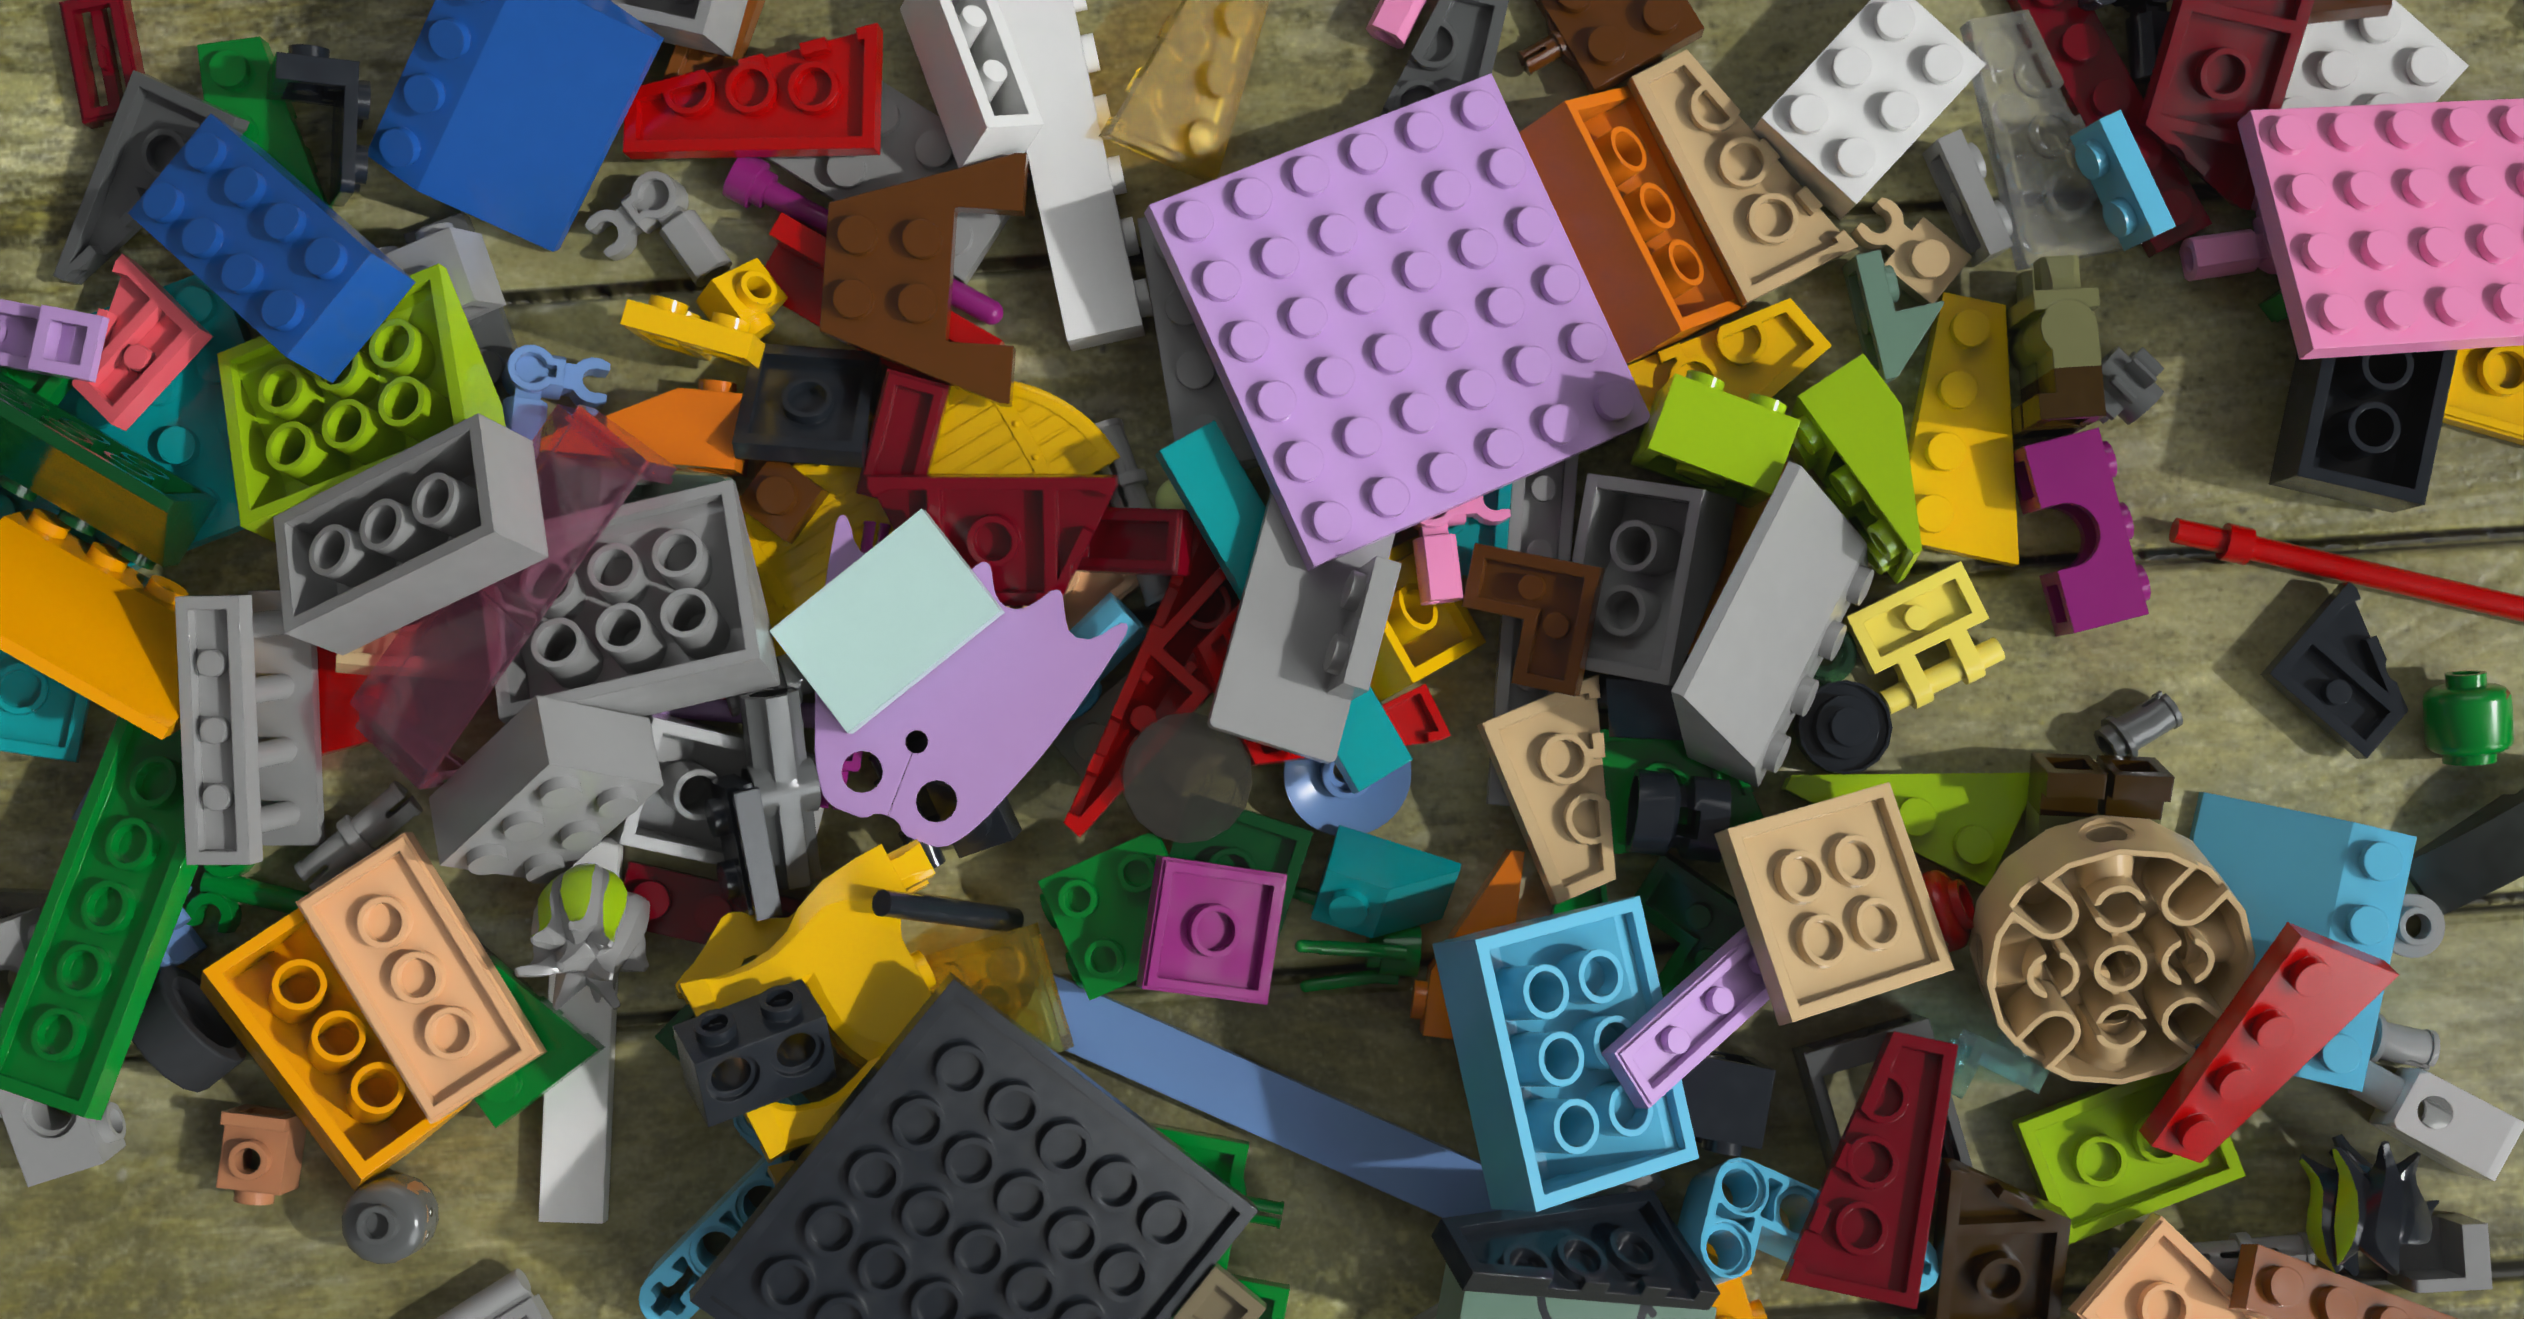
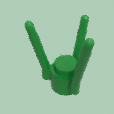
(1390, 954)

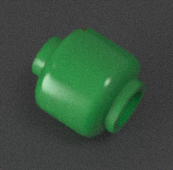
(2468, 719)

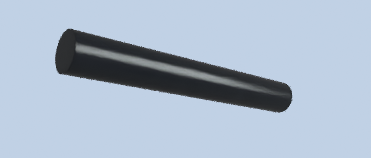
(946, 911)

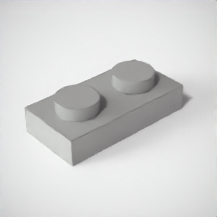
(1959, 176)

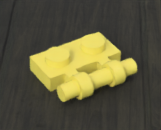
(1915, 620)

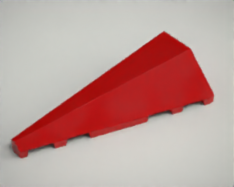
(1161, 680)

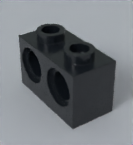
(755, 1052)

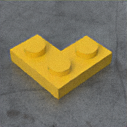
(674, 328)

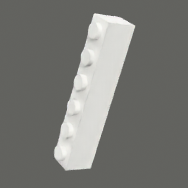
(1076, 179)

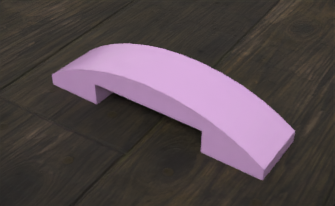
(51, 340)

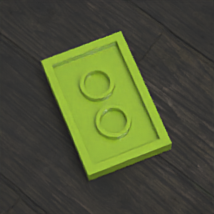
(2100, 1165)

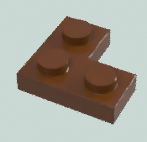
(1557, 609)

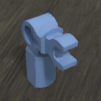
(537, 374)

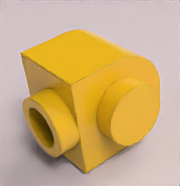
(746, 294)

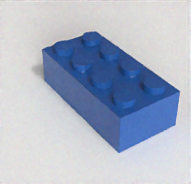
(271, 249)

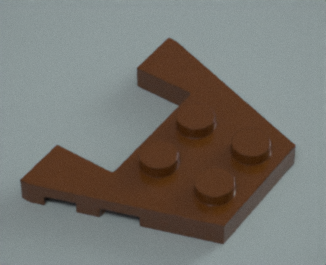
(895, 270)

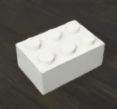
(1866, 100)

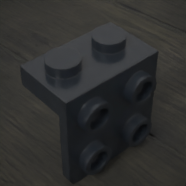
(314, 78)

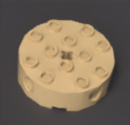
(2109, 948)

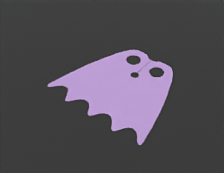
(982, 710)

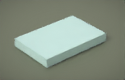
(886, 621)

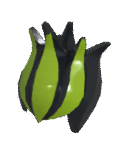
(2365, 1208)

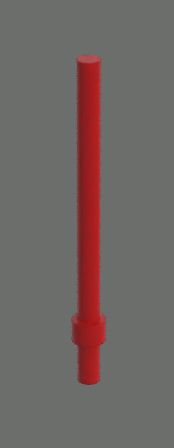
(2240, 545)

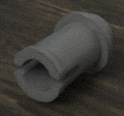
(2138, 726)

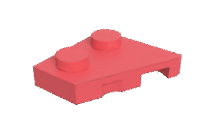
(144, 346)

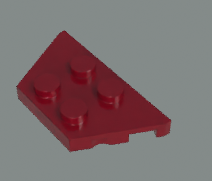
(2211, 72)
(1020, 524)

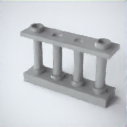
(247, 729)

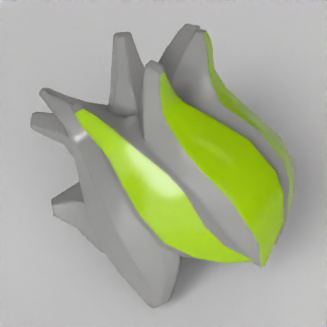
(587, 933)

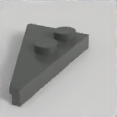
(142, 141)

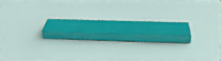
(1230, 520)

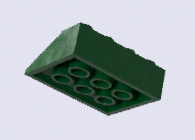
(96, 480)

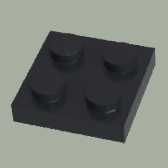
(808, 406)

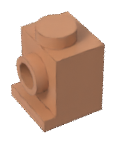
(278, 1140)

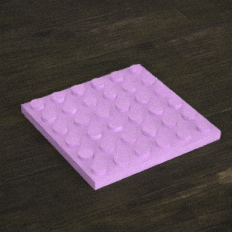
(1397, 319)

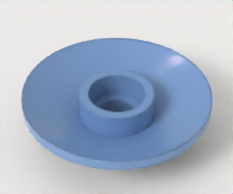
(1328, 801)

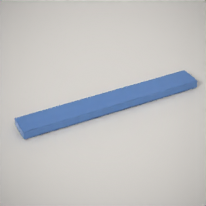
(1272, 1105)

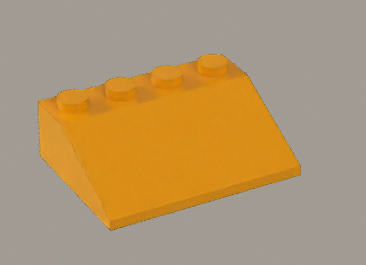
(89, 620)

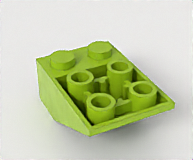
(1860, 452)

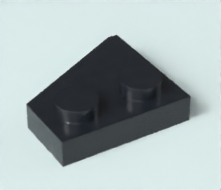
(2340, 675)

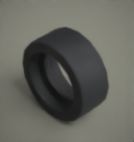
(185, 1033)

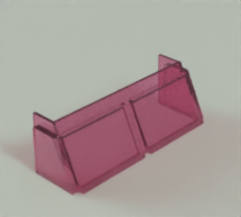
(454, 657)

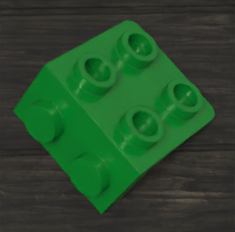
(1103, 912)

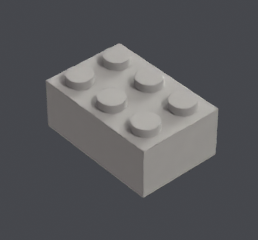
(545, 790)

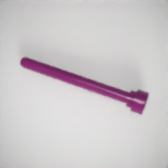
(754, 184)

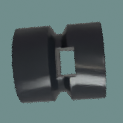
(1655, 811)

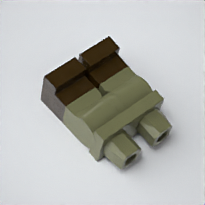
(2055, 350)
(2077, 787)

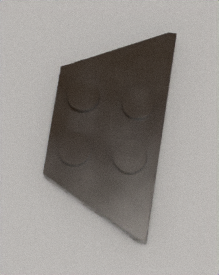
(1995, 1249)

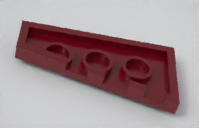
(1880, 1188)

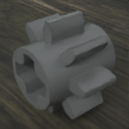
(2130, 384)

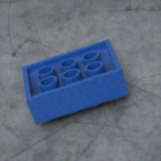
(514, 107)

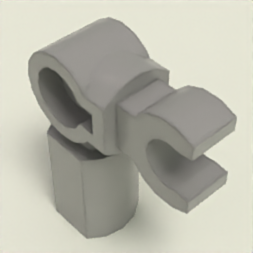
(657, 202)

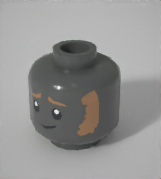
(390, 1218)

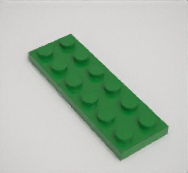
(101, 930)

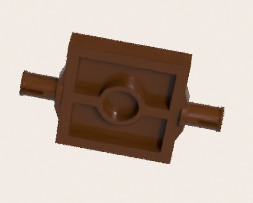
(1610, 37)

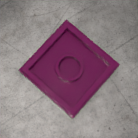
(1211, 930)

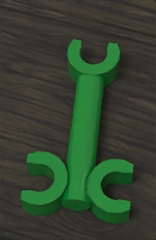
(226, 887)

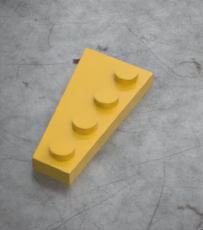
(1964, 435)

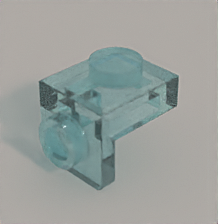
(1999, 1057)

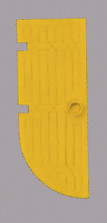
(975, 438)

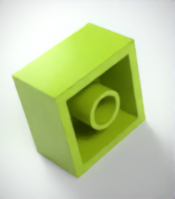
(1716, 438)

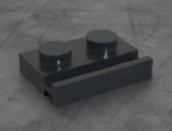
(748, 866)

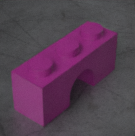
(2077, 479)

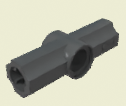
(786, 782)

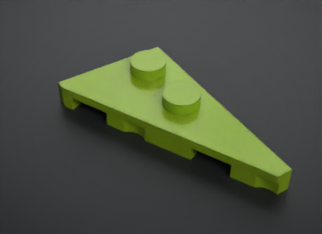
(1949, 817)

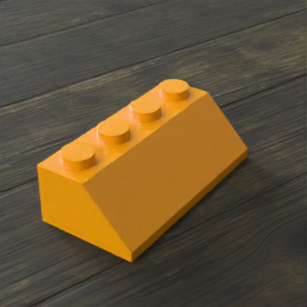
(318, 1048)

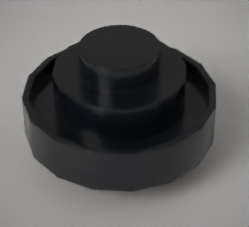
(1844, 728)

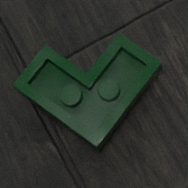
(1690, 912)

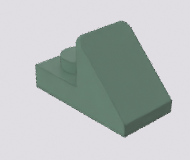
(1884, 334)

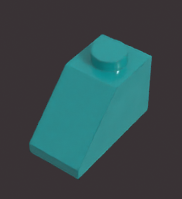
(1381, 885)

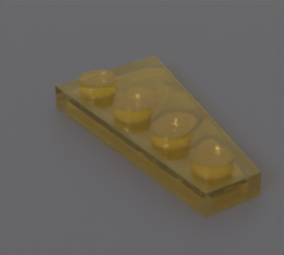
(1191, 86)

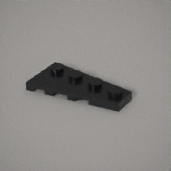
(1579, 1250)

